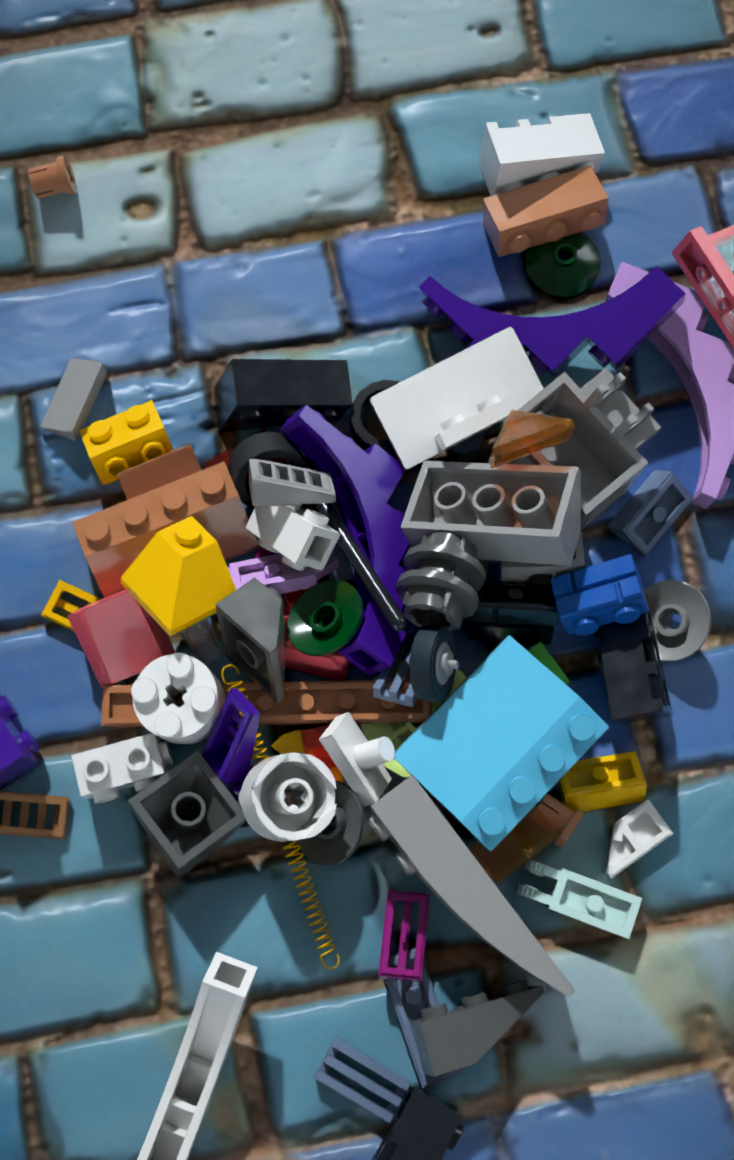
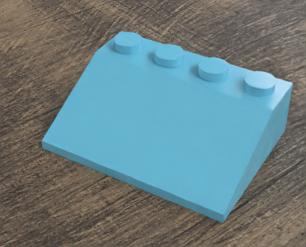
(500, 742)

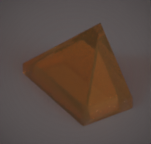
(527, 434)

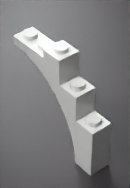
(199, 1059)

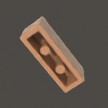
(545, 211)

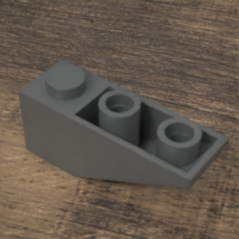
(466, 1033)

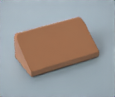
(159, 471)

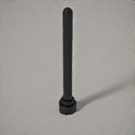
(363, 568)

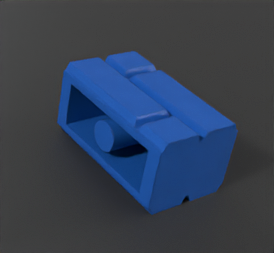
(600, 595)

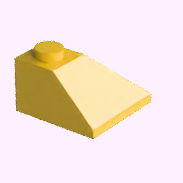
(179, 576)

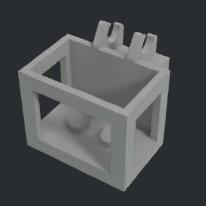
(603, 441)

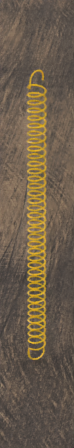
(291, 854)

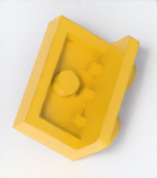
(125, 441)

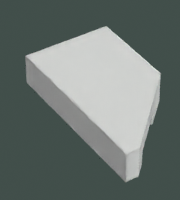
(635, 836)

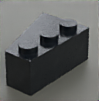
(272, 390)
(633, 671)

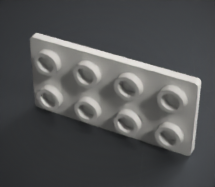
(456, 398)

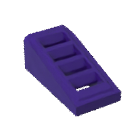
(230, 748)

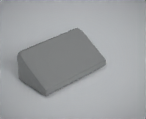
(74, 398)

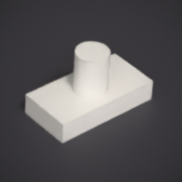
(359, 759)

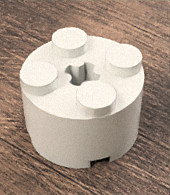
(156, 693)
(312, 797)

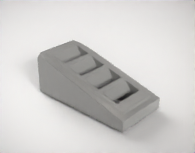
(288, 485)

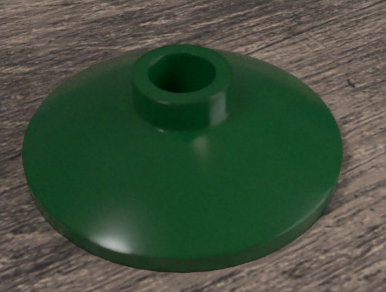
(561, 277)
(325, 618)

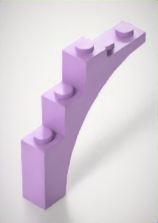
(707, 373)

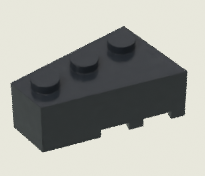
(421, 1128)

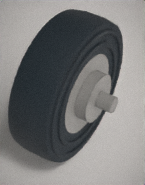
(433, 663)

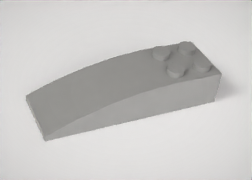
(457, 879)

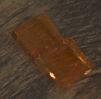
(519, 846)

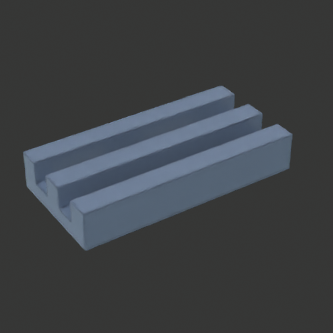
(393, 694)
(393, 1098)

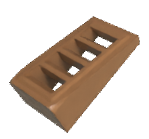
(60, 815)

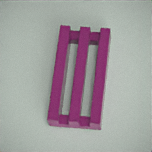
(401, 972)

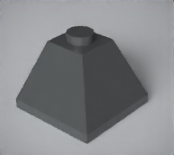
(255, 635)
(187, 813)

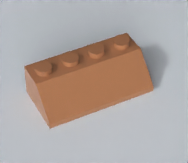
(121, 532)

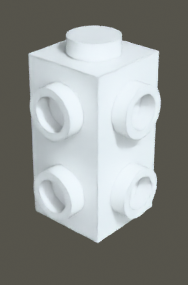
(294, 533)
(121, 766)

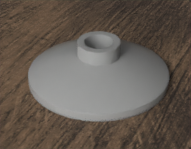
(680, 598)

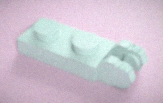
(585, 899)

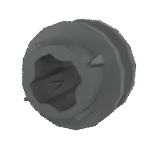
(441, 581)

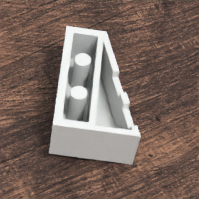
(538, 152)

